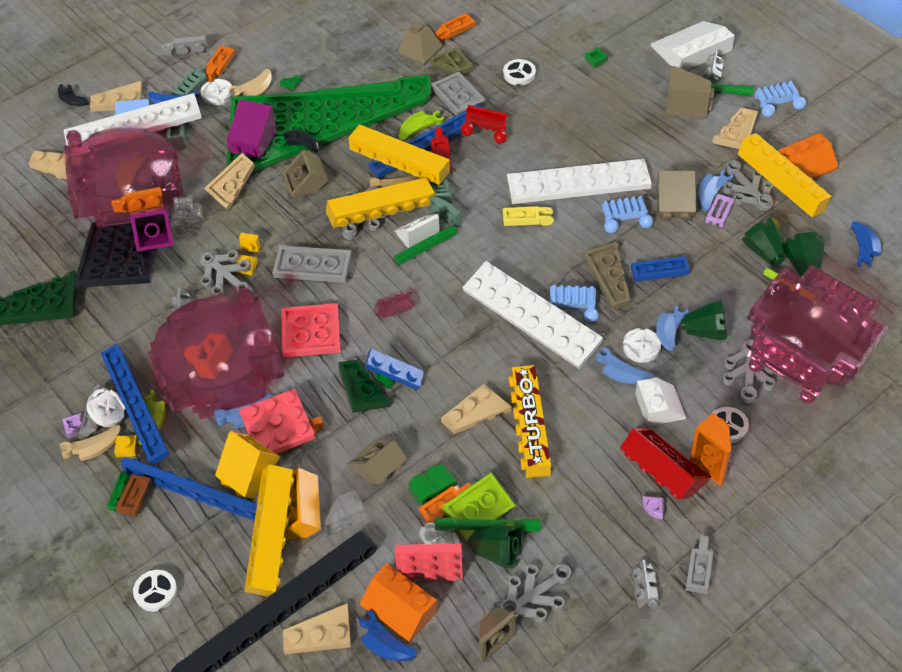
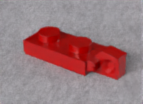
(440, 145)

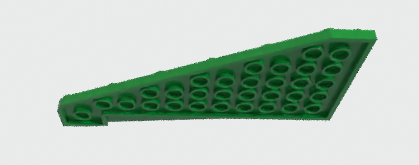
(332, 112)

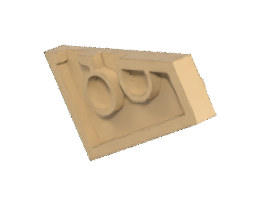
(106, 100)
(737, 129)
(319, 633)

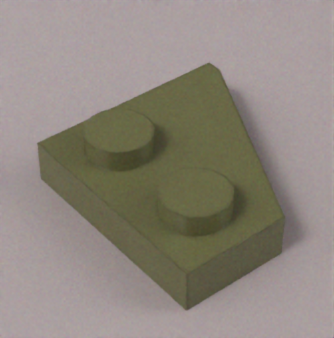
(452, 61)

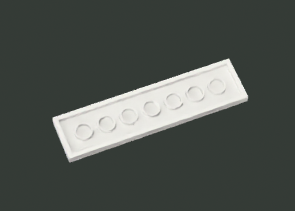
(152, 117)
(578, 181)
(533, 314)

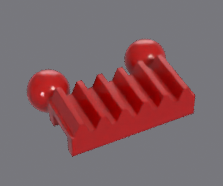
(485, 119)

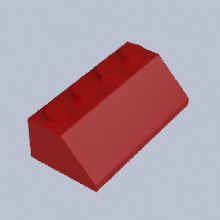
(664, 463)

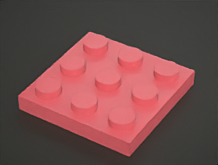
(310, 330)
(278, 422)
(430, 561)

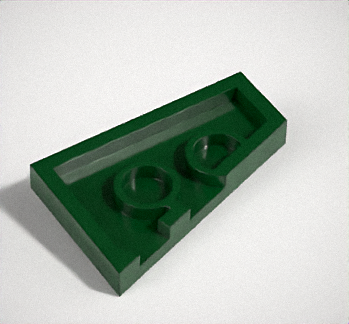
(360, 389)

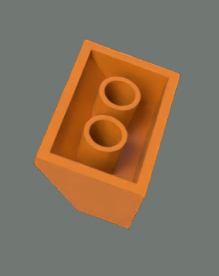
(812, 155)
(712, 448)
(399, 602)

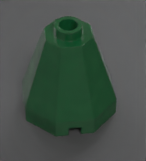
(767, 241)
(805, 251)
(706, 321)
(499, 544)

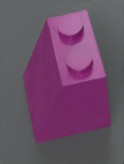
(251, 129)
(151, 228)

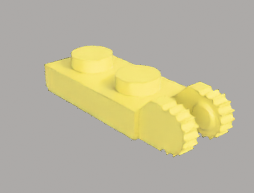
(527, 216)

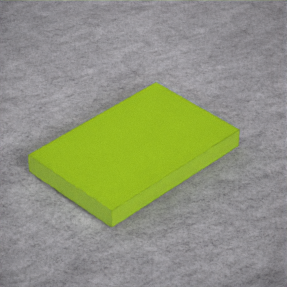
(480, 501)

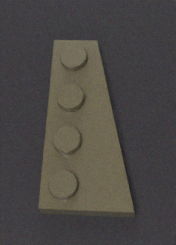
(608, 272)

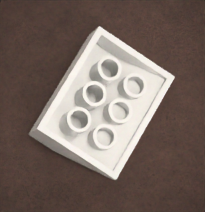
(694, 45)

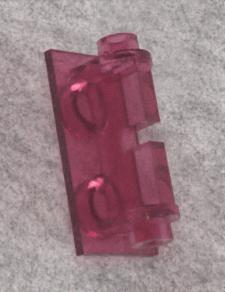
(401, 301)

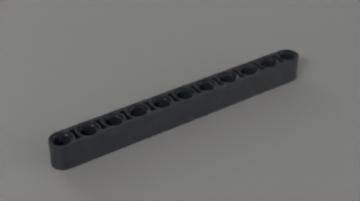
(279, 606)

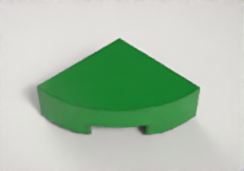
(291, 83)
(387, 382)

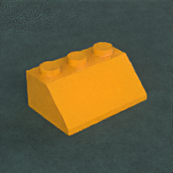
(304, 507)

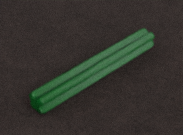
(425, 245)

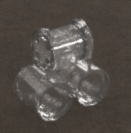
(185, 212)

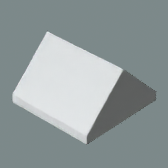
(419, 229)

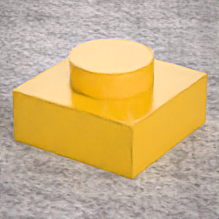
(249, 242)
(252, 260)
(126, 446)

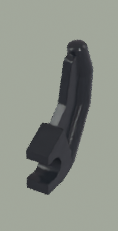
(69, 97)
(297, 137)

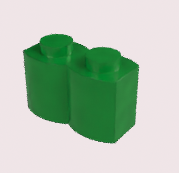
(431, 484)

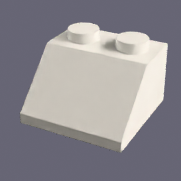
(658, 402)

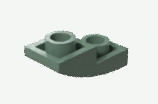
(445, 210)

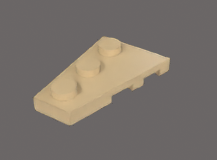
(49, 163)
(230, 181)
(475, 408)

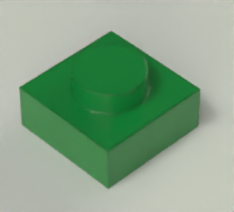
(596, 57)

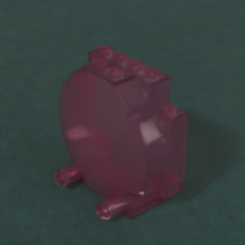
(116, 164)
(813, 331)
(215, 354)

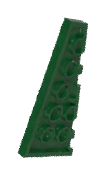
(40, 302)

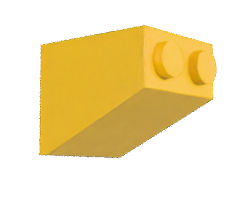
(243, 464)

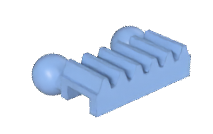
(779, 95)
(625, 210)
(575, 298)

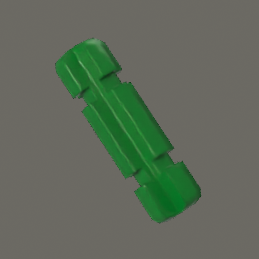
(117, 491)

